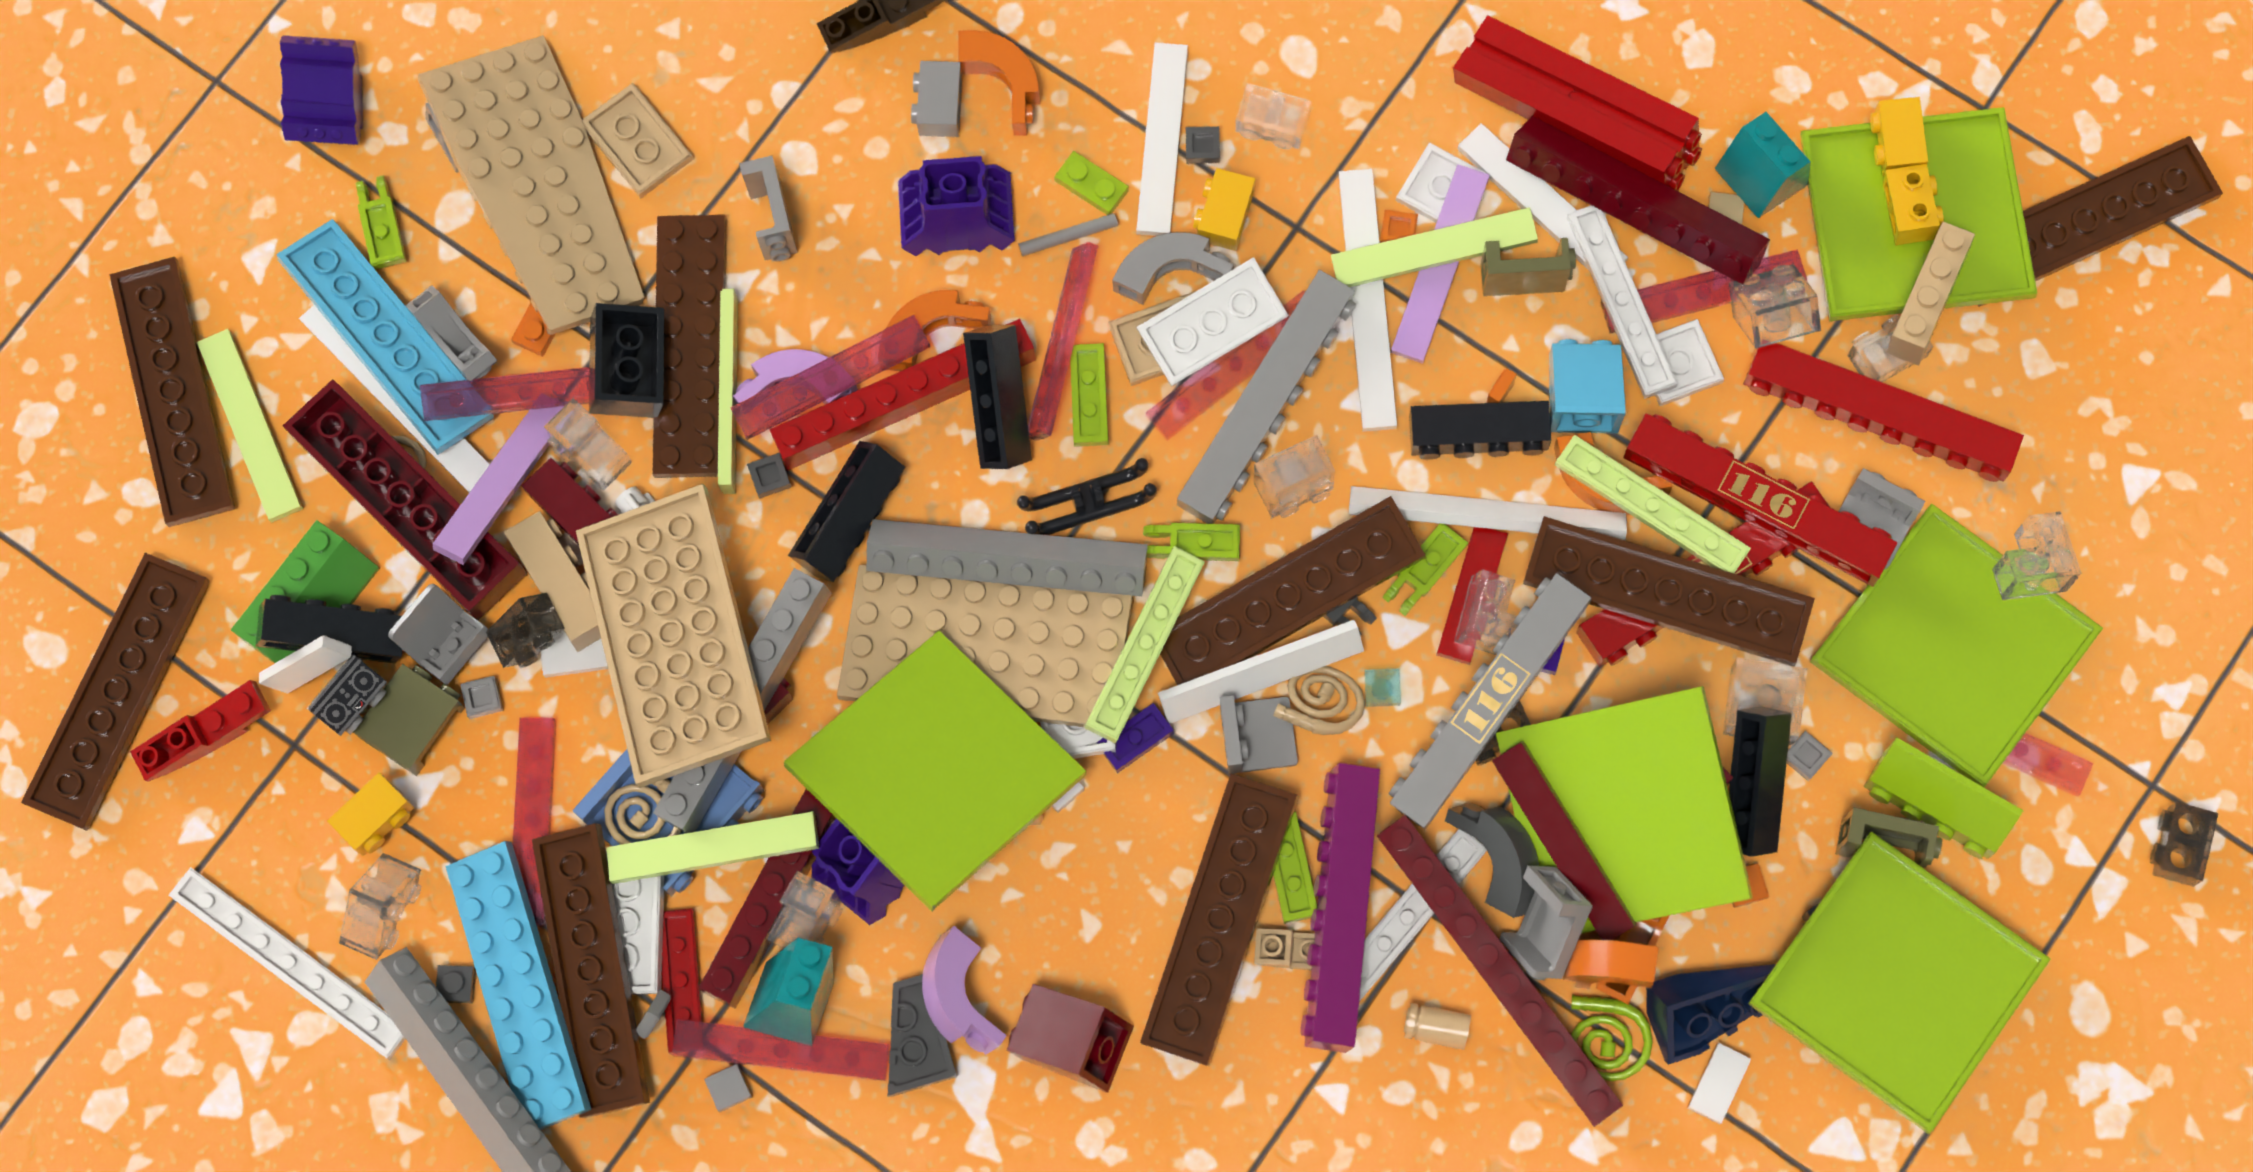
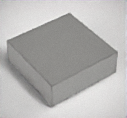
(481, 697)
(1807, 756)
(653, 1014)
(728, 1088)

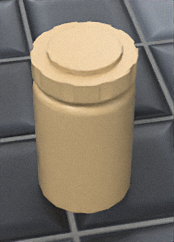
(1437, 1026)

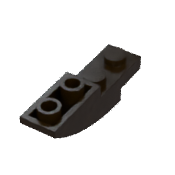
(870, 21)

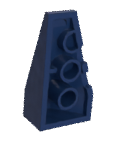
(1701, 1006)

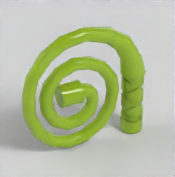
(1608, 1046)

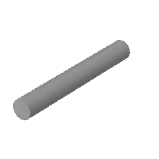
(1068, 234)

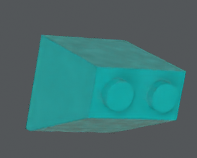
(1764, 165)
(793, 992)

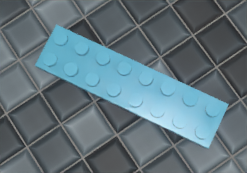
(376, 327)
(518, 985)

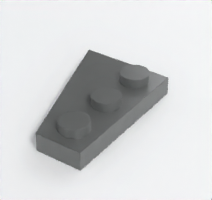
(917, 1050)

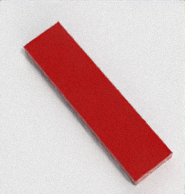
(1482, 553)
(680, 970)

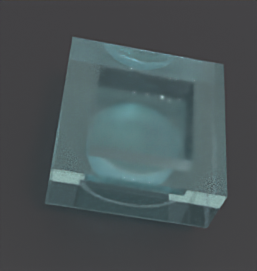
(1382, 687)

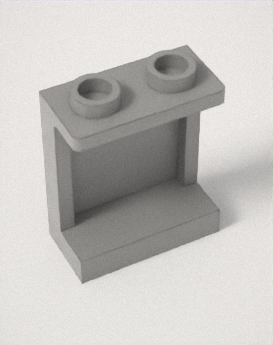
(763, 180)
(1549, 925)

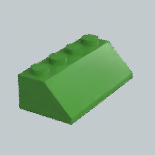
(317, 569)

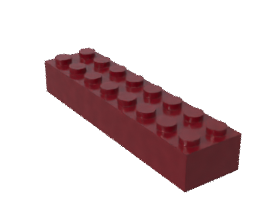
(399, 496)

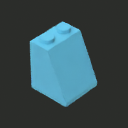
(1586, 387)

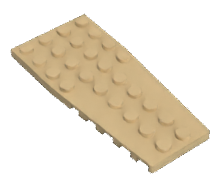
(535, 178)

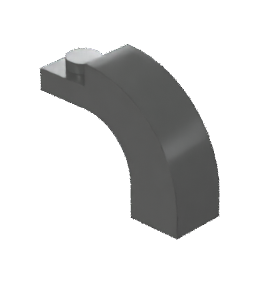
(1509, 851)

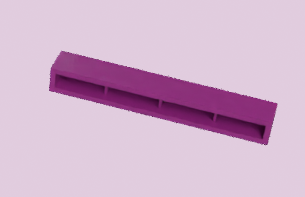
(1341, 907)

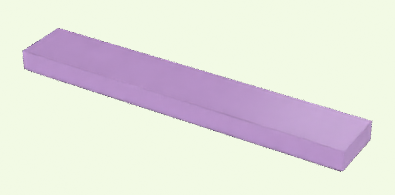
(1434, 283)
(495, 486)

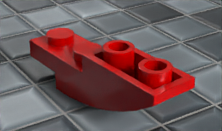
(202, 733)

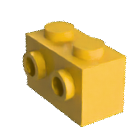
(1899, 133)
(1912, 204)
(1225, 208)
(371, 815)

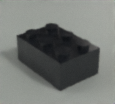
(626, 360)

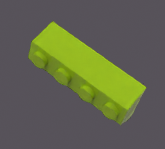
(1942, 798)

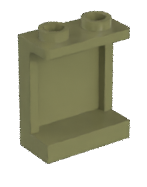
(1526, 275)
(409, 717)
(1894, 830)

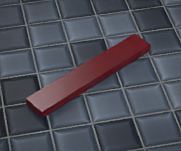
(1563, 840)

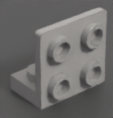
(1256, 737)

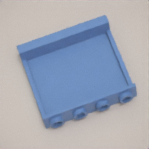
(733, 799)

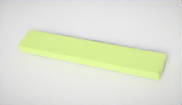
(1433, 248)
(727, 389)
(249, 425)
(1651, 506)
(1144, 644)
(712, 847)

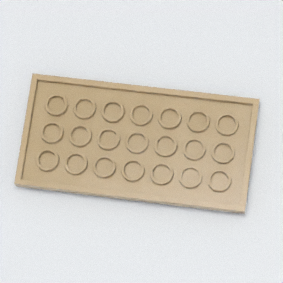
(672, 636)
(1035, 643)

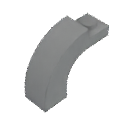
(1163, 255)
(451, 334)

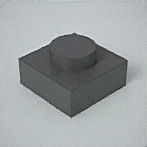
(1202, 145)
(769, 475)
(456, 983)

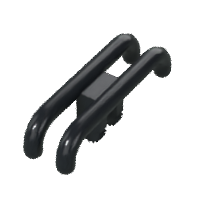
(1088, 500)

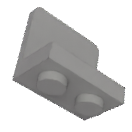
(1883, 506)
(438, 634)

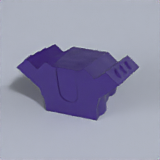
(321, 90)
(955, 206)
(854, 874)

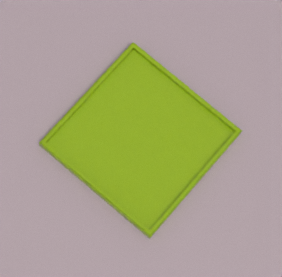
(1974, 187)
(1951, 656)
(935, 770)
(1645, 799)
(1899, 982)

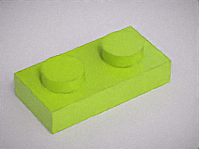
(1091, 183)

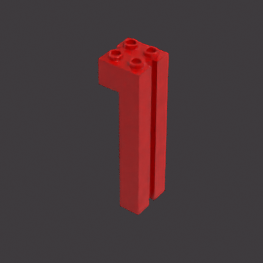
(1580, 101)

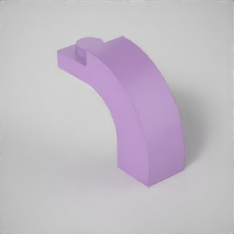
(779, 367)
(946, 995)

